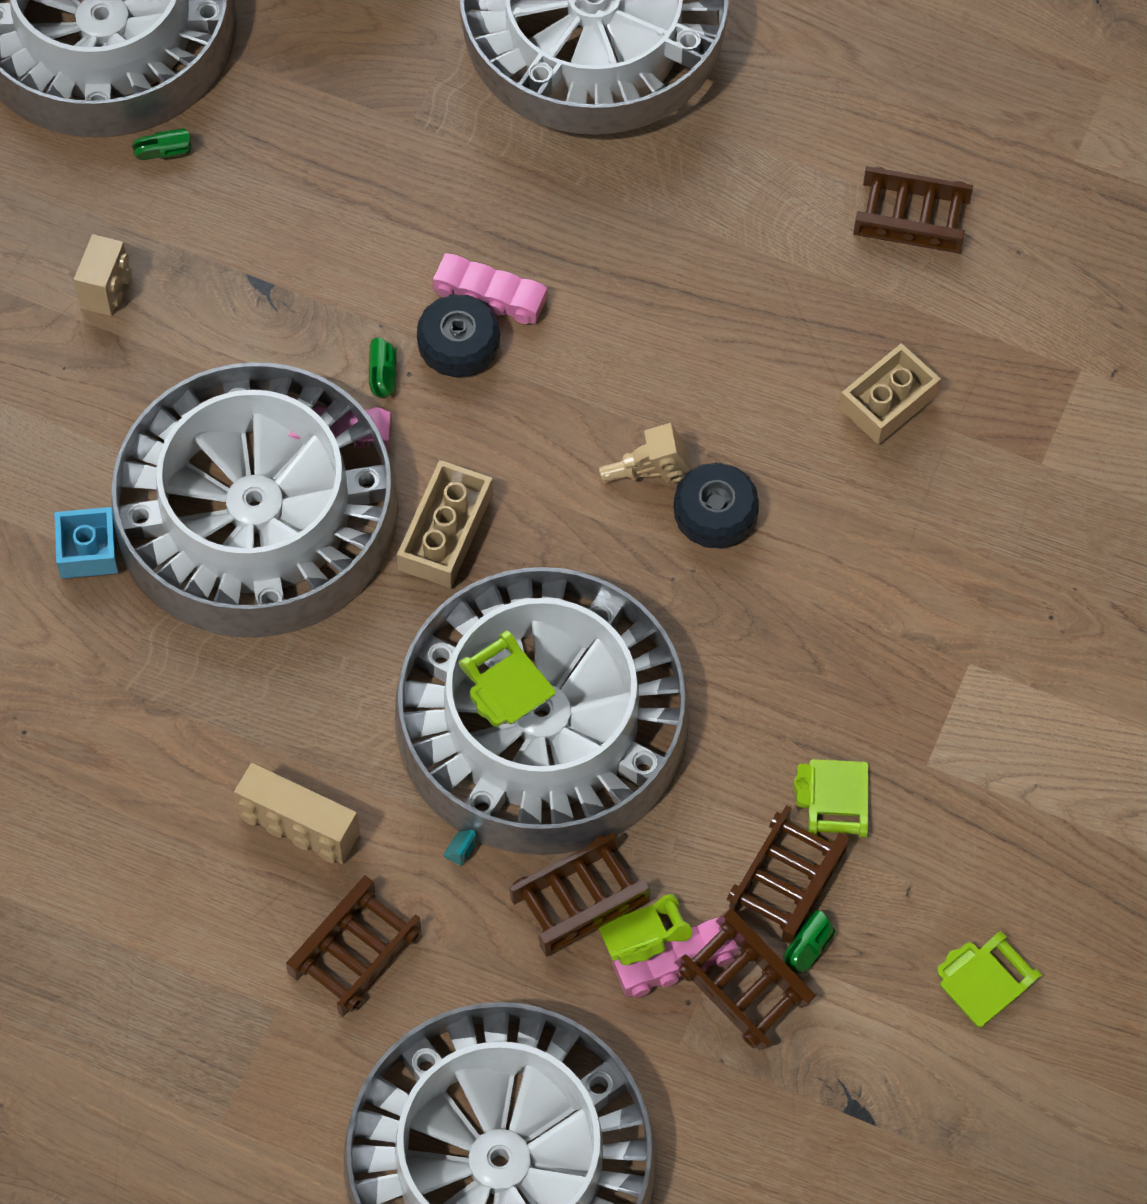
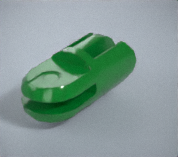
(162, 144)
(382, 367)
(809, 942)

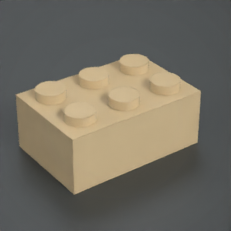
(889, 393)

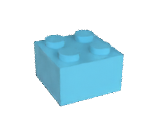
(85, 543)

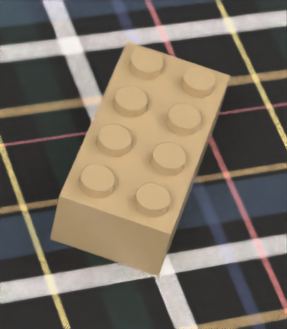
(445, 524)
(296, 814)

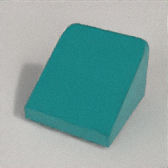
(461, 847)

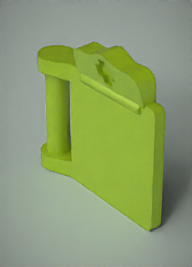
(509, 687)
(833, 789)
(641, 932)
(980, 982)

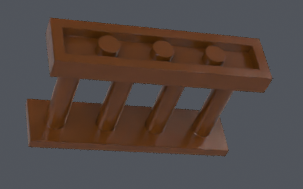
(912, 232)
(803, 898)
(343, 918)
(580, 921)
(773, 971)

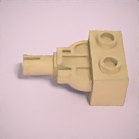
(661, 456)

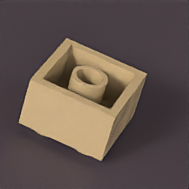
(102, 275)

